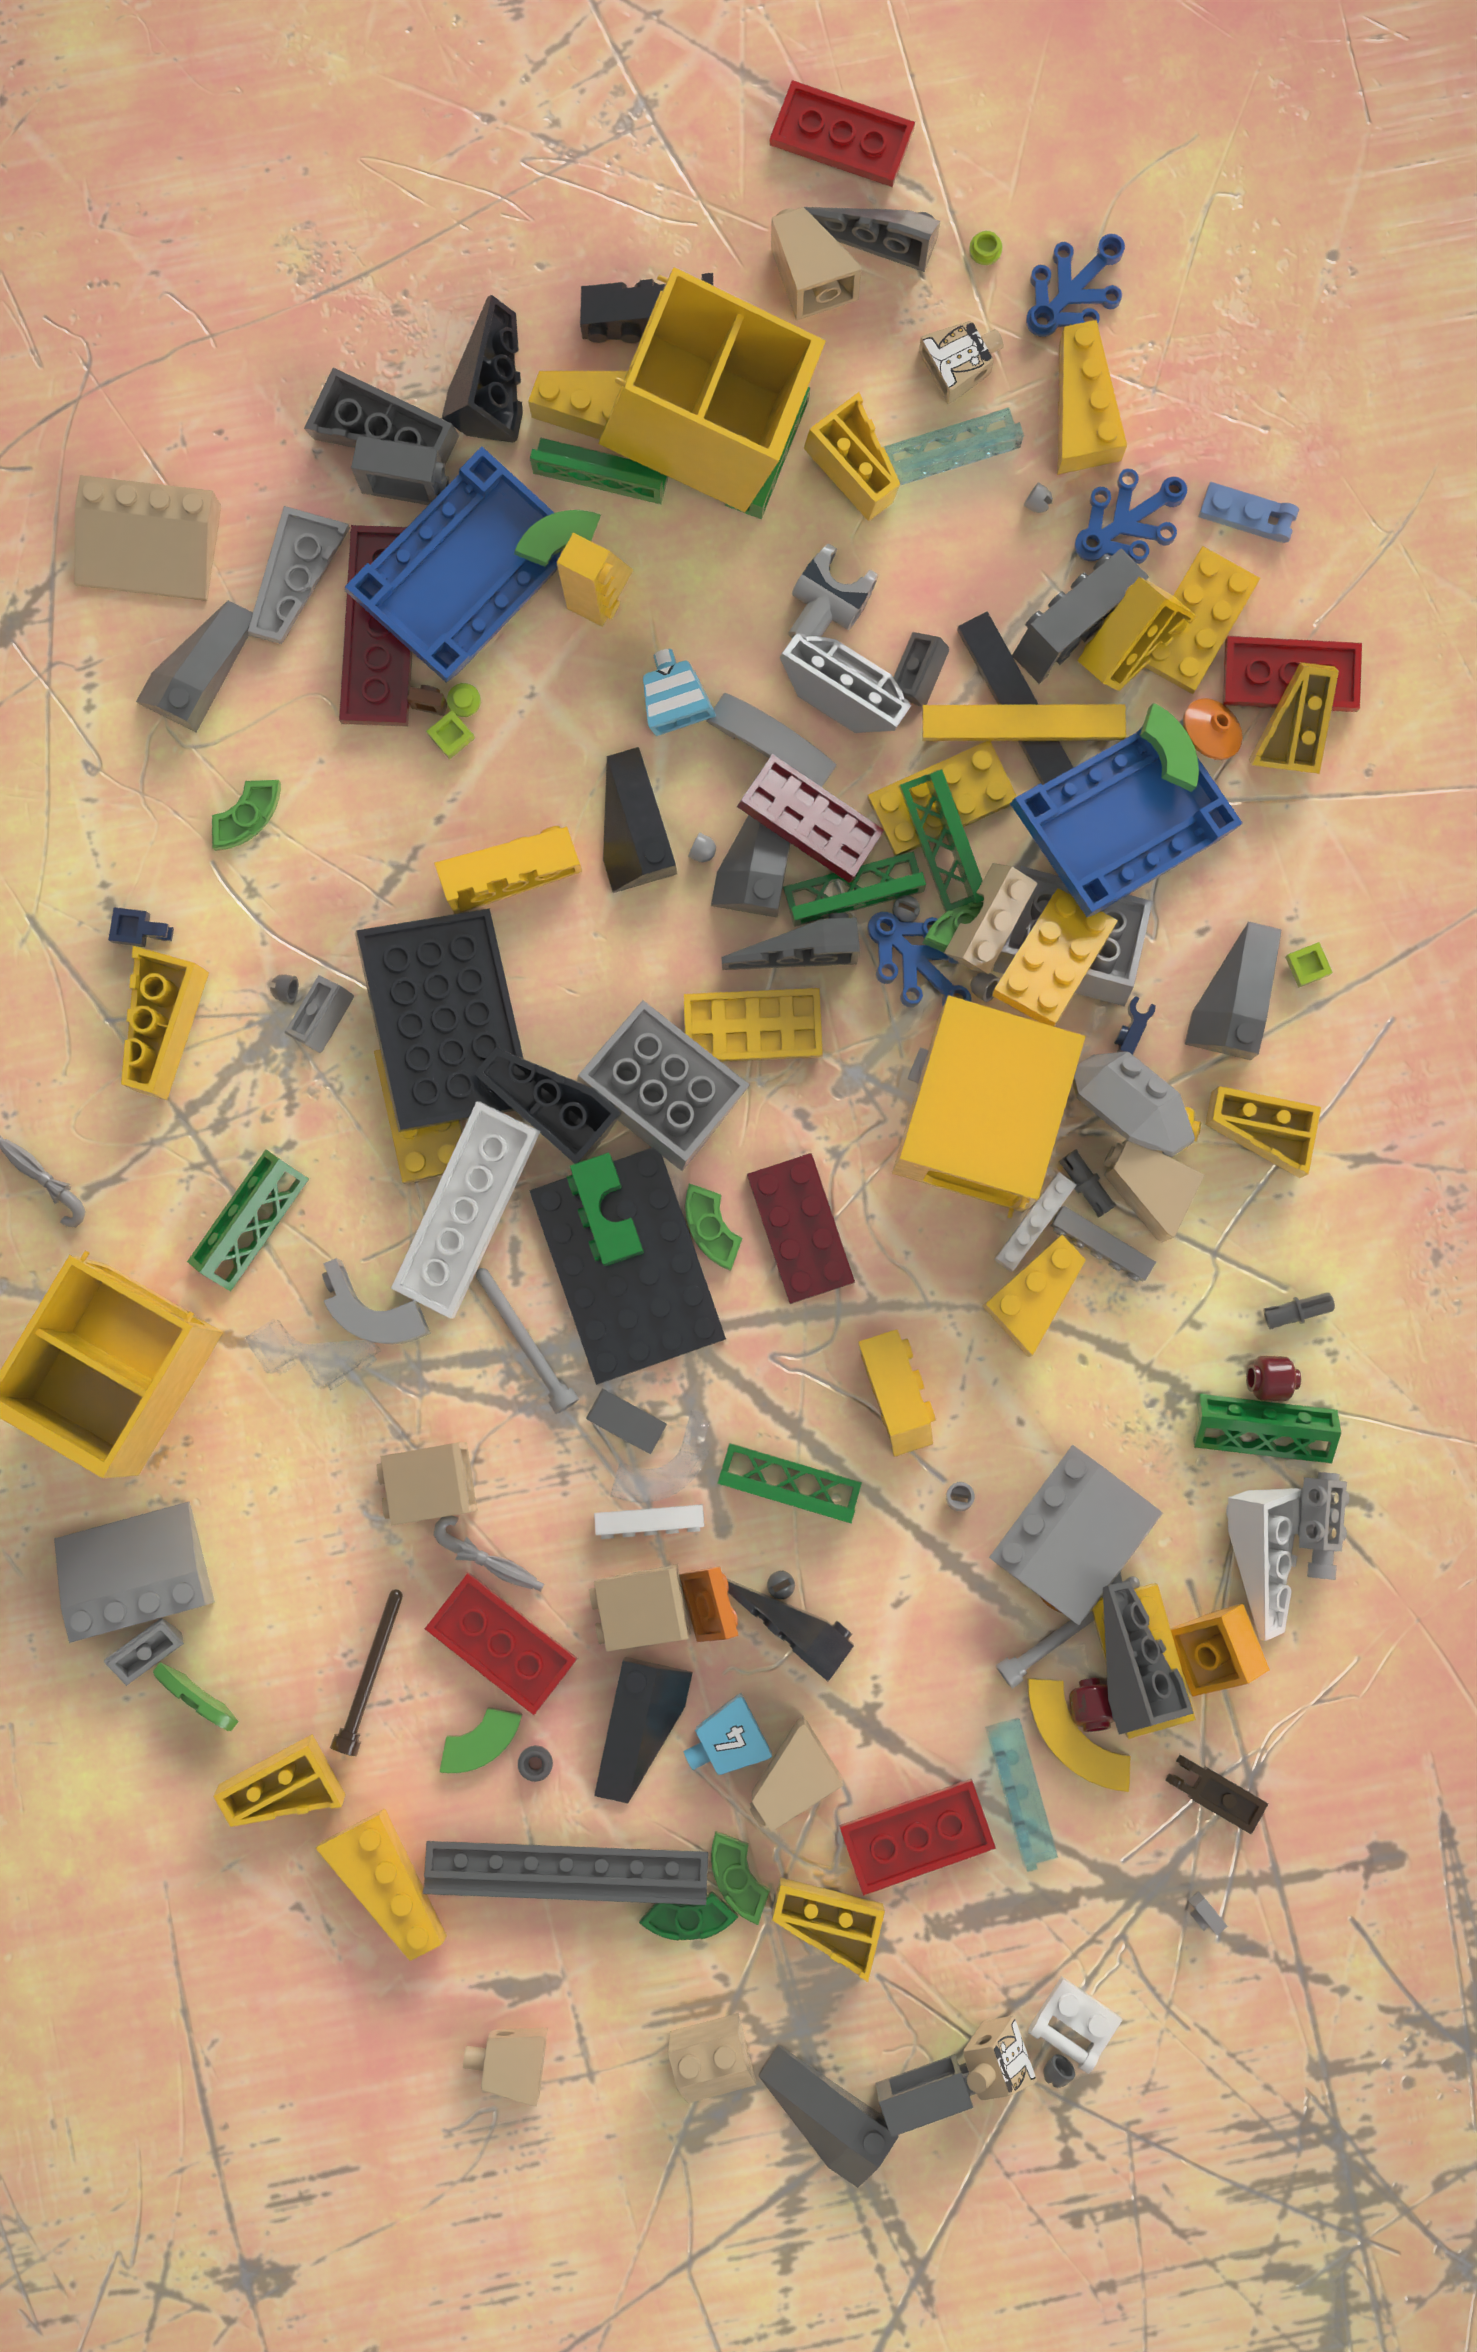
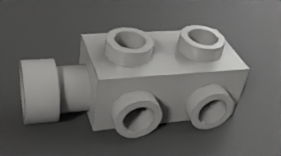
(1319, 1518)

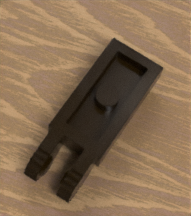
(1221, 1796)

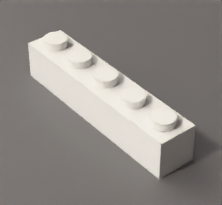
(1035, 1222)
(649, 1521)

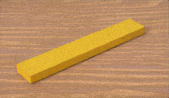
(1024, 722)

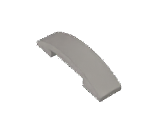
(770, 737)

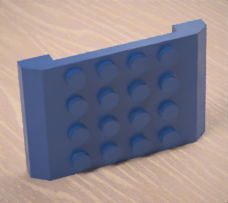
(455, 568)
(1120, 823)

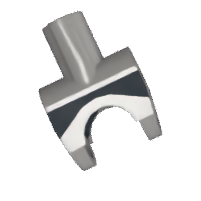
(828, 598)

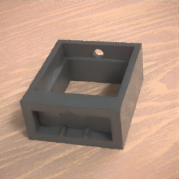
(398, 470)
(924, 2095)

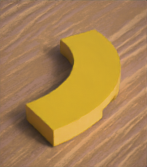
(1069, 1743)

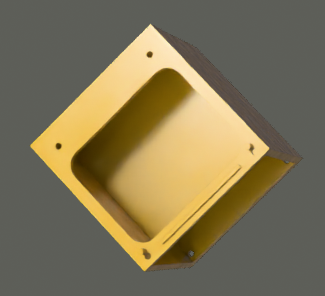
(711, 390)
(988, 1105)
(102, 1368)

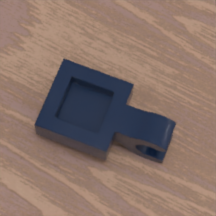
(133, 928)
(1130, 1036)

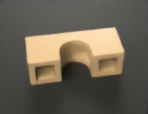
(982, 940)

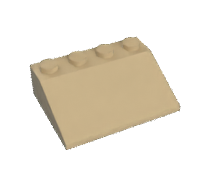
(145, 537)

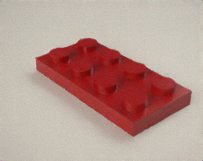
(842, 133)
(1262, 668)
(501, 1643)
(917, 1837)

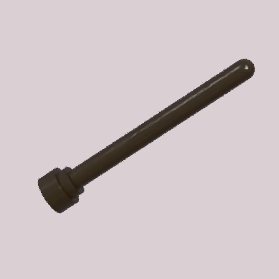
(348, 1739)

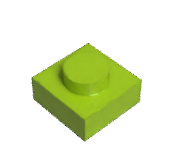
(450, 734)
(1308, 964)

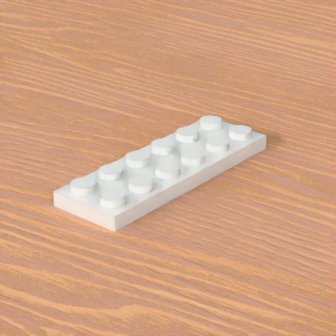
(465, 1209)

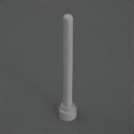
(560, 1395)
(1015, 1668)

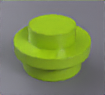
(985, 248)
(463, 699)

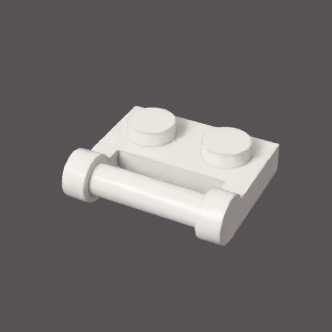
(1081, 2014)

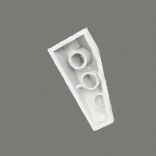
(1262, 1538)

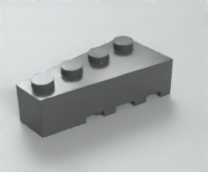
(357, 409)
(1076, 614)

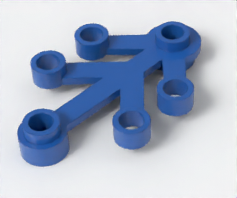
(1073, 290)
(1126, 521)
(913, 957)

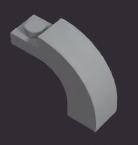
(384, 1327)

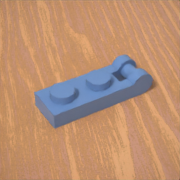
(1248, 512)

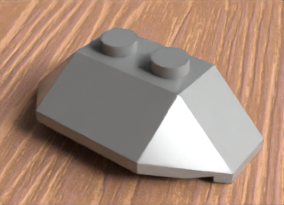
(844, 684)
(1134, 1101)

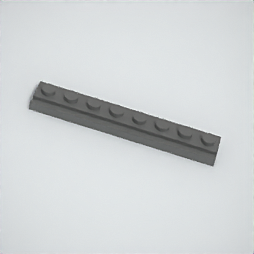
(566, 1872)

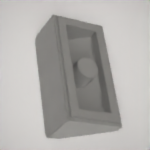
(319, 1014)
(144, 1651)

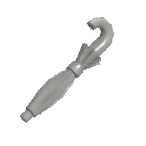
(57, 1189)
(500, 1567)

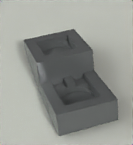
(626, 1421)

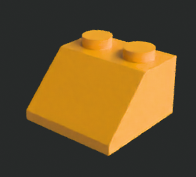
(1219, 1651)

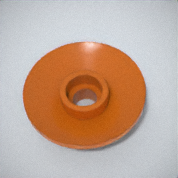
(1213, 729)

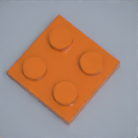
(709, 1604)

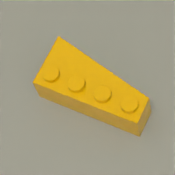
(1087, 405)
(159, 1019)

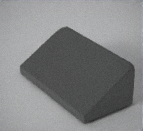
(920, 667)

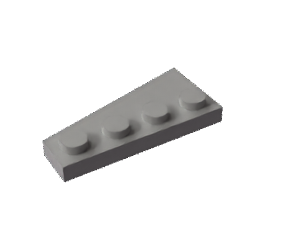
(295, 566)

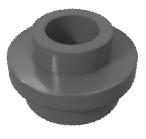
(535, 1774)

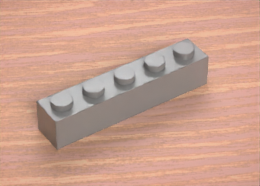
(1102, 1244)

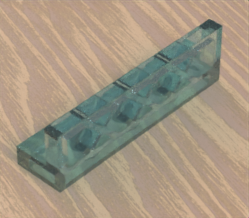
(955, 453)
(1021, 1793)

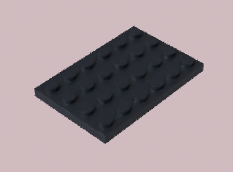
(438, 1013)
(642, 1305)

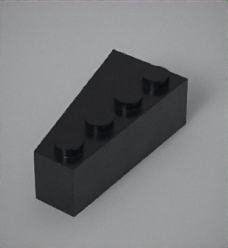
(618, 311)

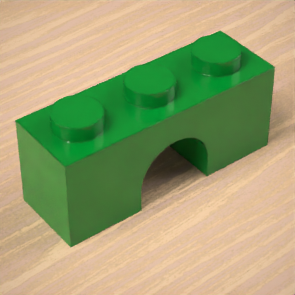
(593, 1181)

